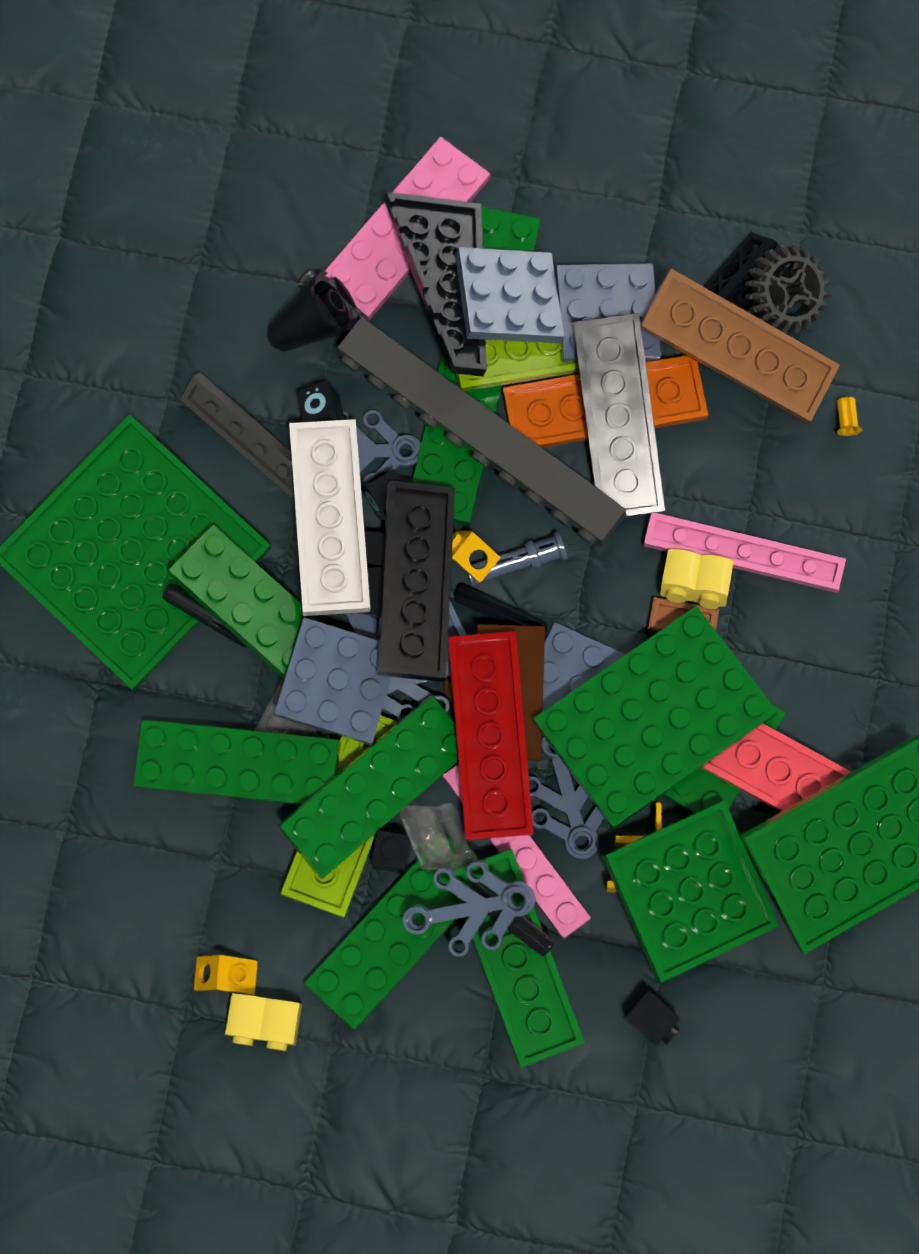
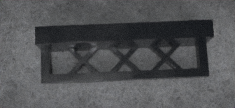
(733, 287)

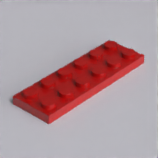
(490, 736)

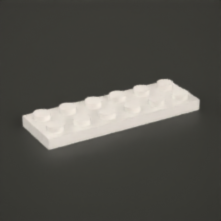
(329, 517)

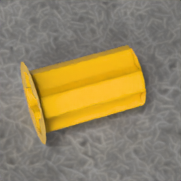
(848, 417)

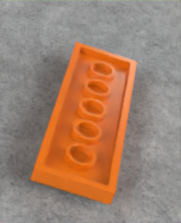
(554, 411)

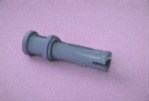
(533, 555)

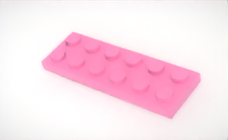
(374, 259)

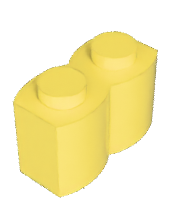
(696, 578)
(263, 1020)

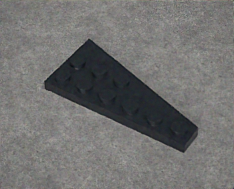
(430, 237)

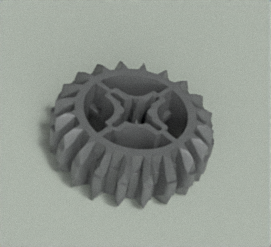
(801, 269)

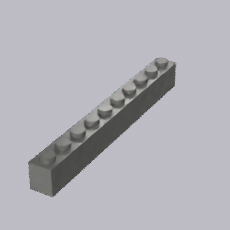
(482, 432)

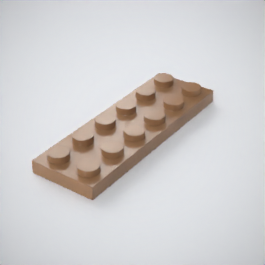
(739, 346)

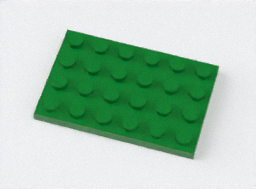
(654, 717)
(844, 848)

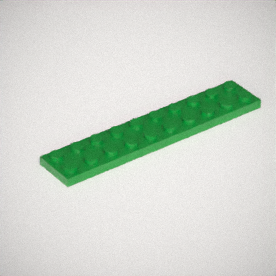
(439, 460)

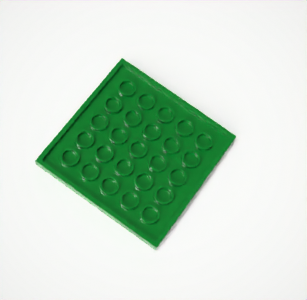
(106, 544)

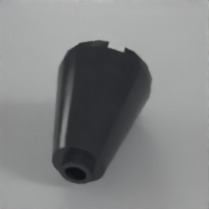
(314, 314)

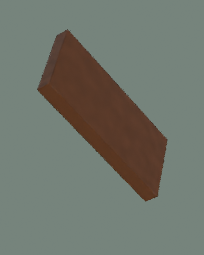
(531, 669)

